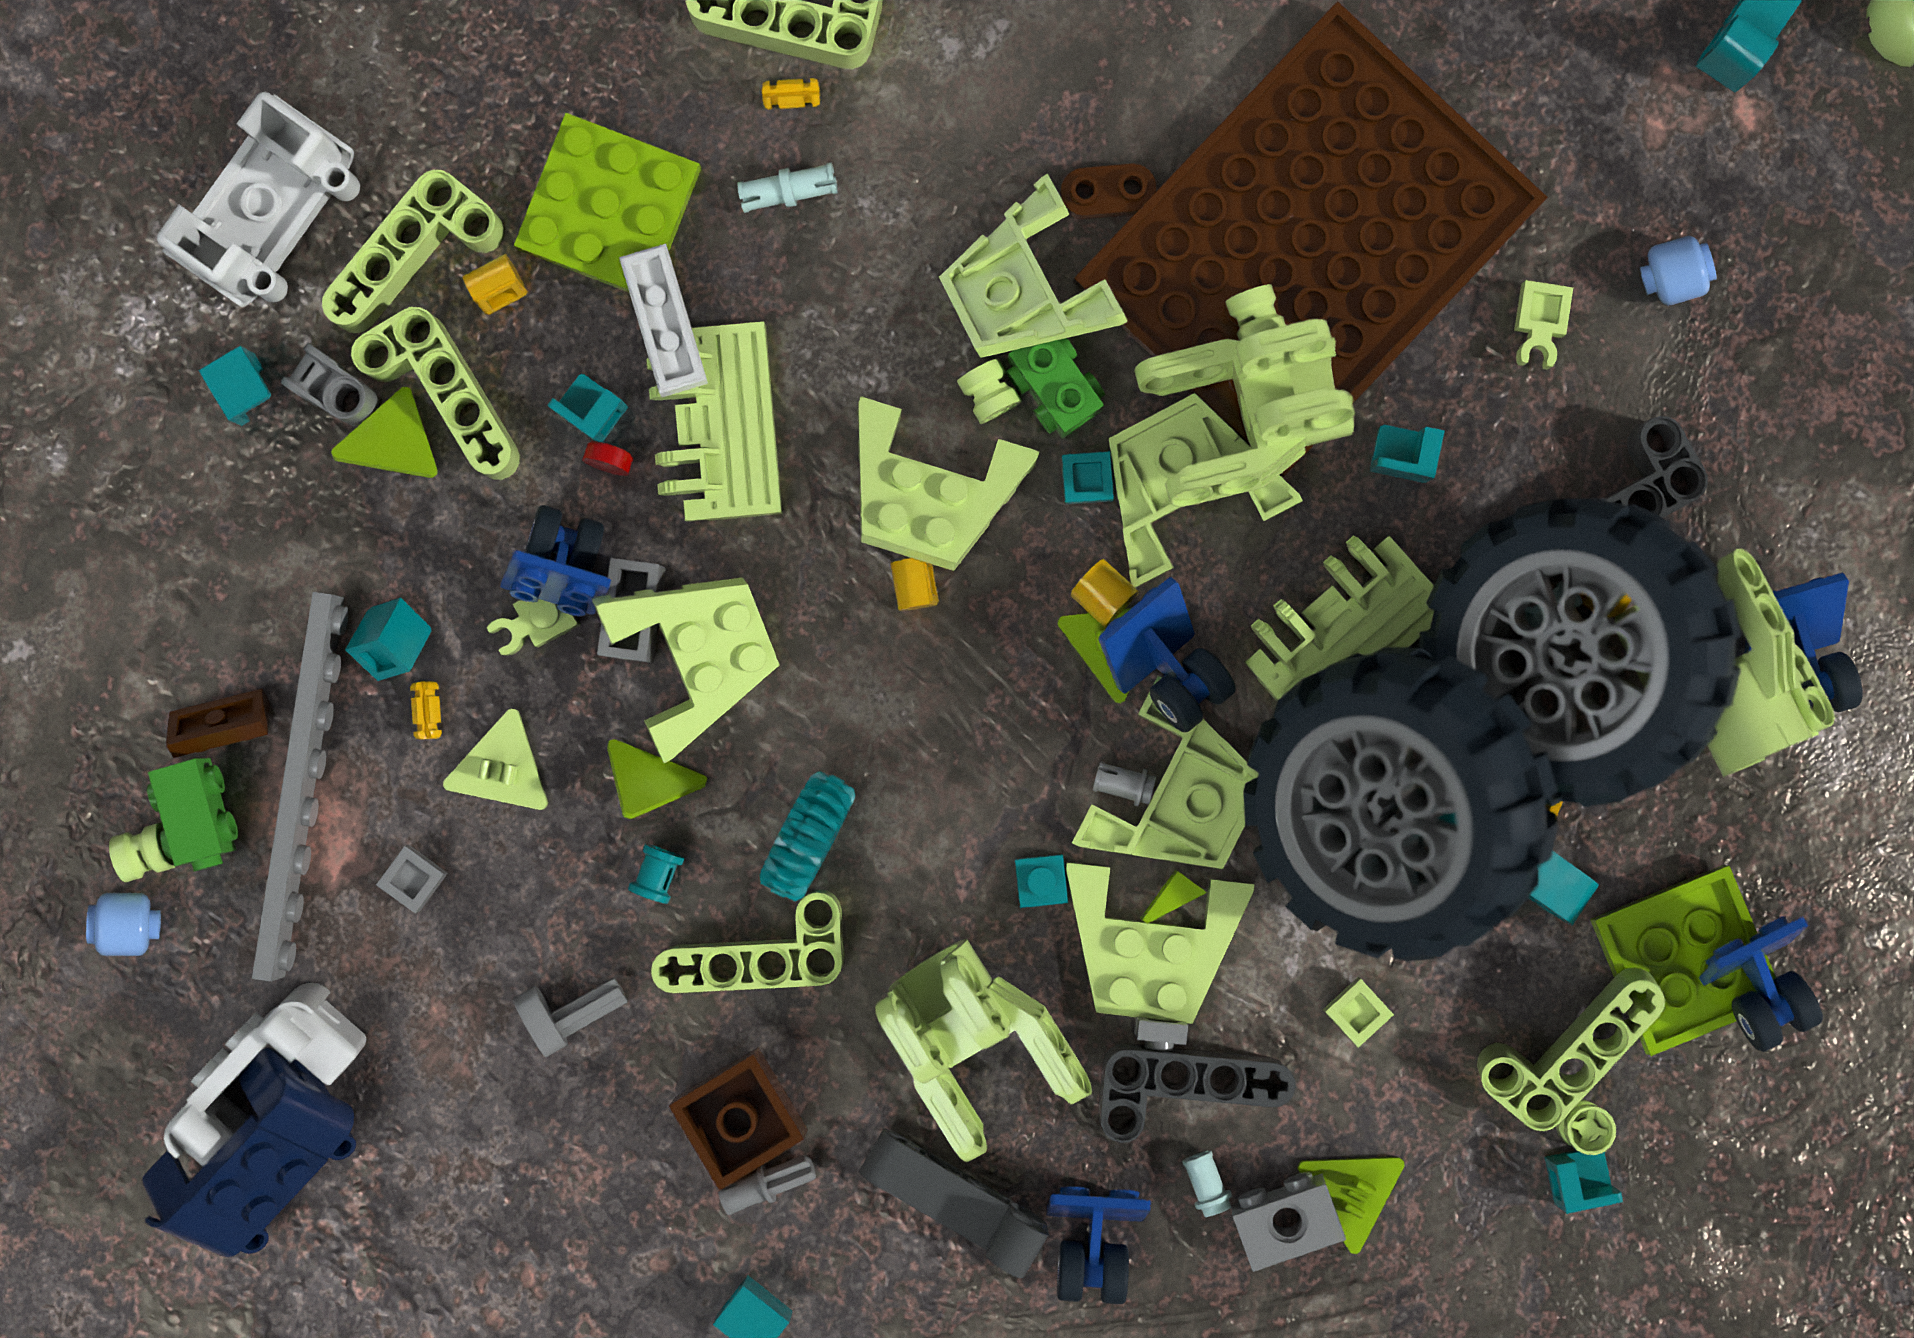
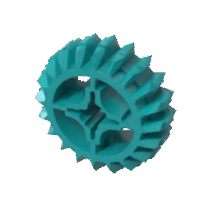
(807, 836)

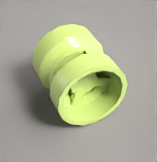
(1255, 311)
(990, 393)
(139, 853)
(1595, 1131)

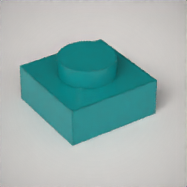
(1087, 478)
(1041, 880)

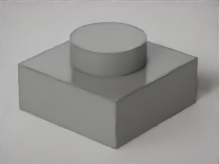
(411, 878)
(1160, 1034)

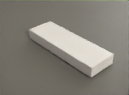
(663, 320)

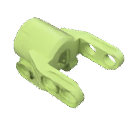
(1282, 396)
(1769, 702)
(954, 1010)

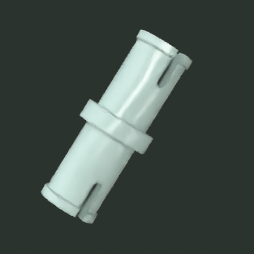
(787, 187)

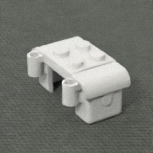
(261, 203)
(298, 1028)

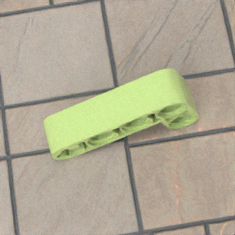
(782, 15)
(407, 258)
(449, 397)
(748, 956)
(1574, 1043)

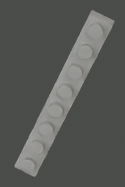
(297, 806)

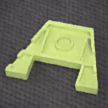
(1005, 293)
(1159, 449)
(923, 507)
(713, 641)
(1194, 809)
(1152, 966)

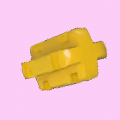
(791, 93)
(426, 710)

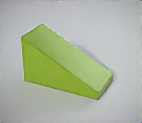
(1174, 894)

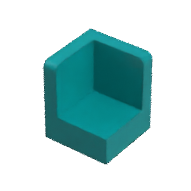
(236, 383)
(589, 408)
(1407, 453)
(389, 639)
(1580, 1181)
(752, 1313)

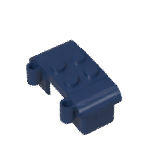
(259, 1165)

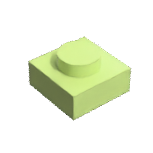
(1358, 1012)

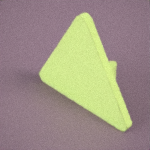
(501, 767)

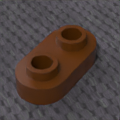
(1109, 193)

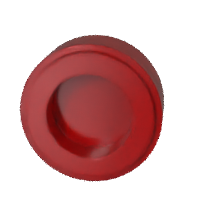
(608, 458)

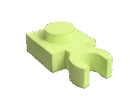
(1542, 314)
(536, 620)

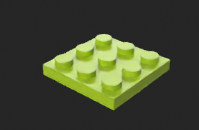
(604, 200)
(1672, 939)

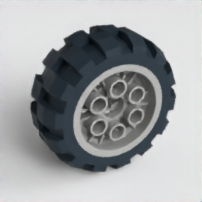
(1677, 635)
(1354, 868)

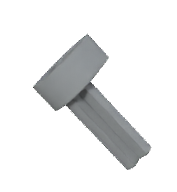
(551, 1028)

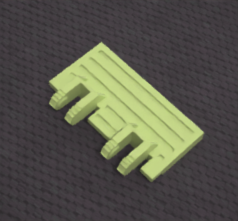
(731, 426)
(1378, 615)

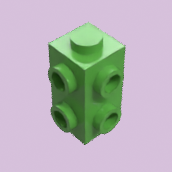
(1057, 385)
(192, 813)

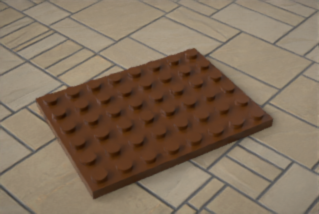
(1335, 190)

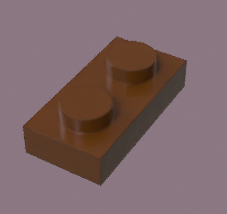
(218, 723)

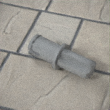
(766, 1184)

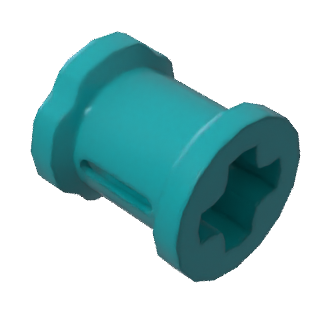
(656, 873)

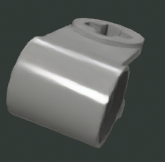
(327, 384)

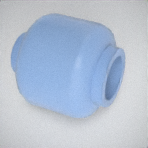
(1678, 270)
(122, 924)

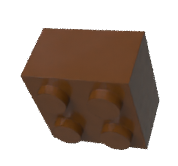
(738, 1118)

